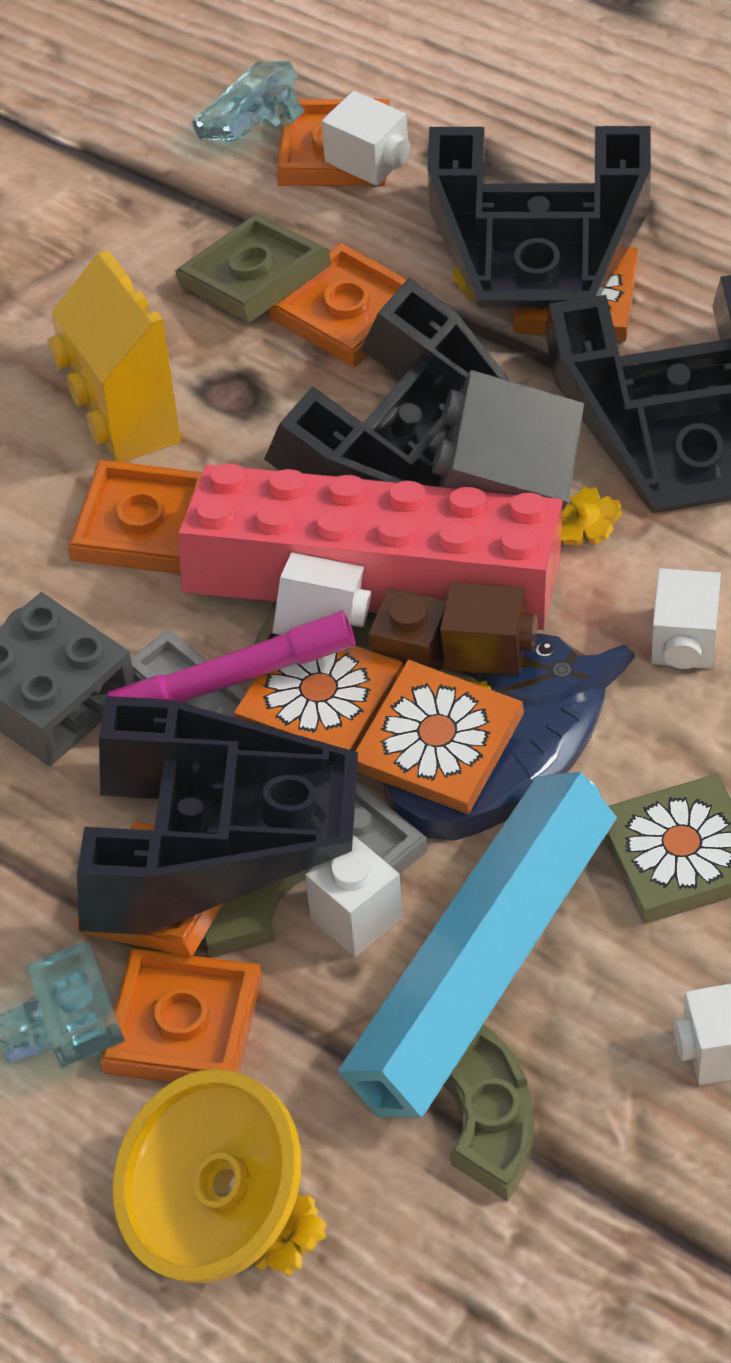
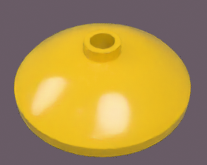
(178, 1171)

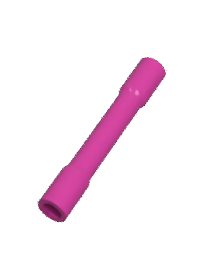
(296, 646)

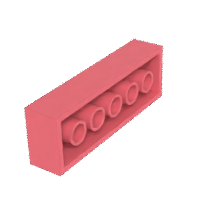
(401, 532)

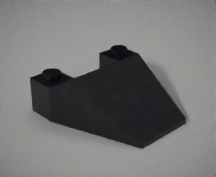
(538, 239)
(431, 354)
(651, 411)
(230, 817)

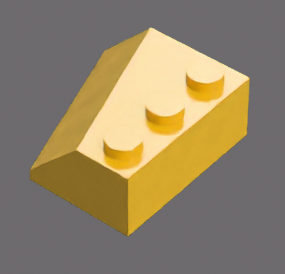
(116, 361)

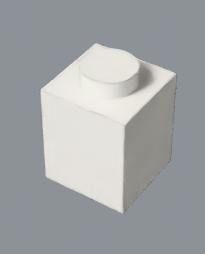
(365, 138)
(318, 588)
(686, 618)
(354, 897)
(706, 1033)

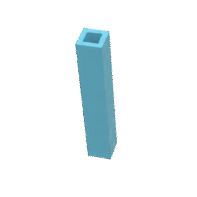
(477, 946)

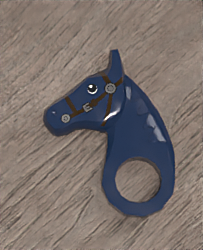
(561, 708)

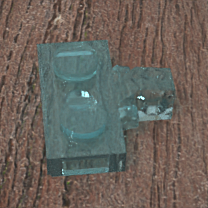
(257, 95)
(66, 1013)

